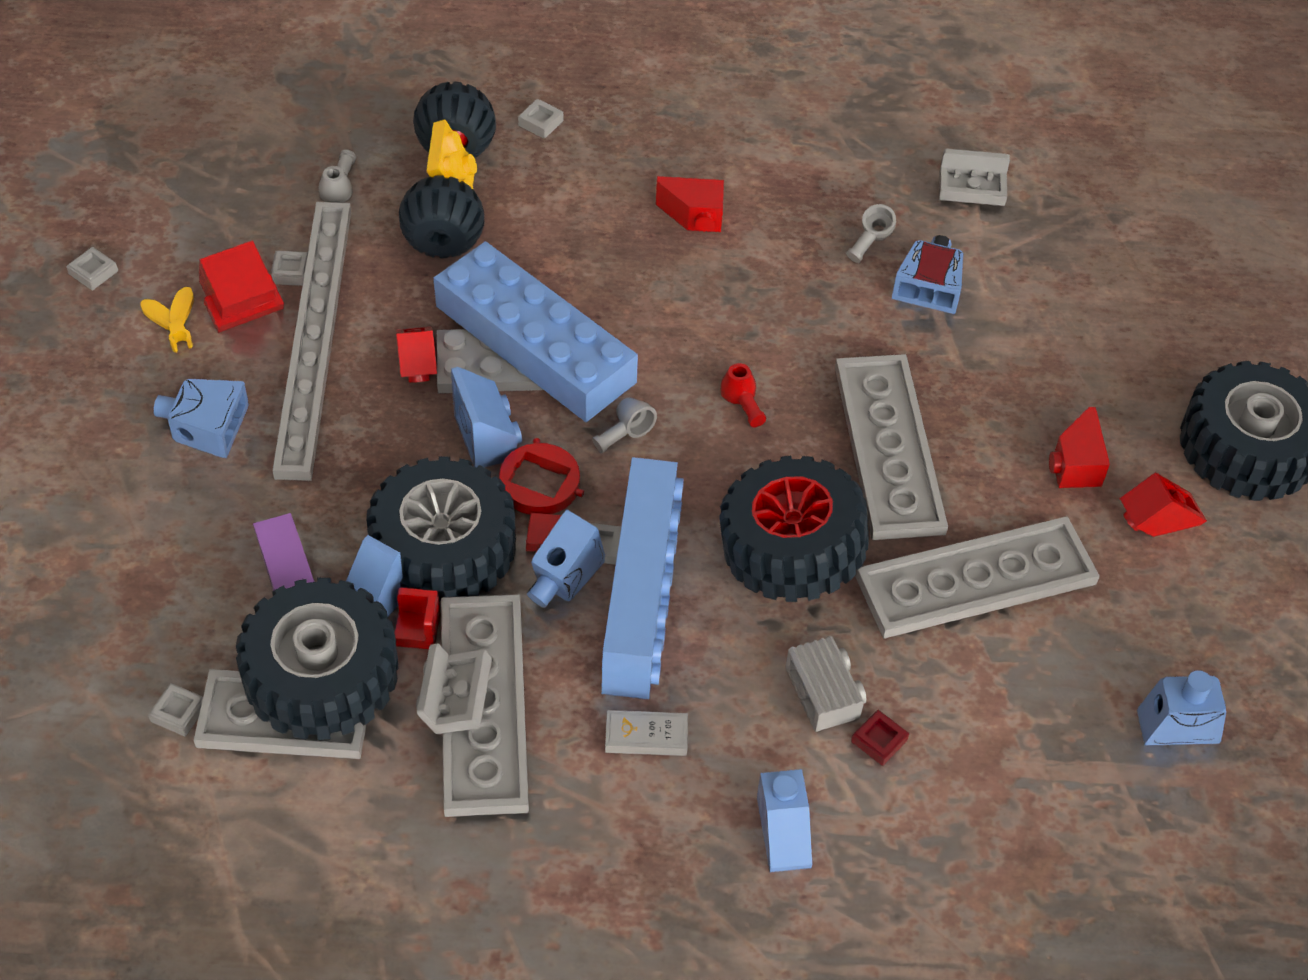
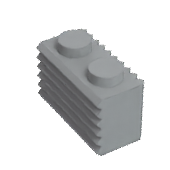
(825, 683)

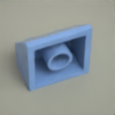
(483, 418)

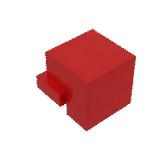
(237, 287)

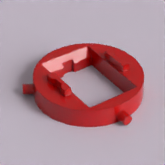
(549, 458)

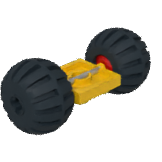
(443, 210)

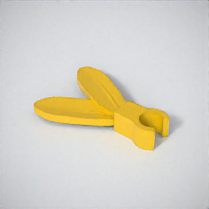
(174, 318)

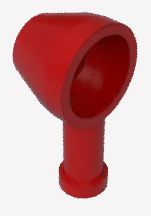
(739, 387)

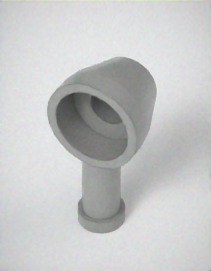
(334, 182)
(873, 216)
(635, 420)

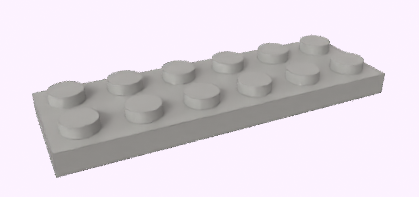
(890, 447)
(976, 577)
(488, 764)

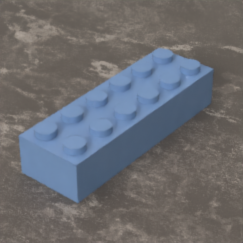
(536, 331)
(642, 579)

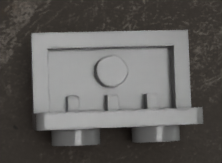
(973, 177)
(453, 689)

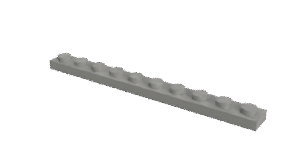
(312, 343)

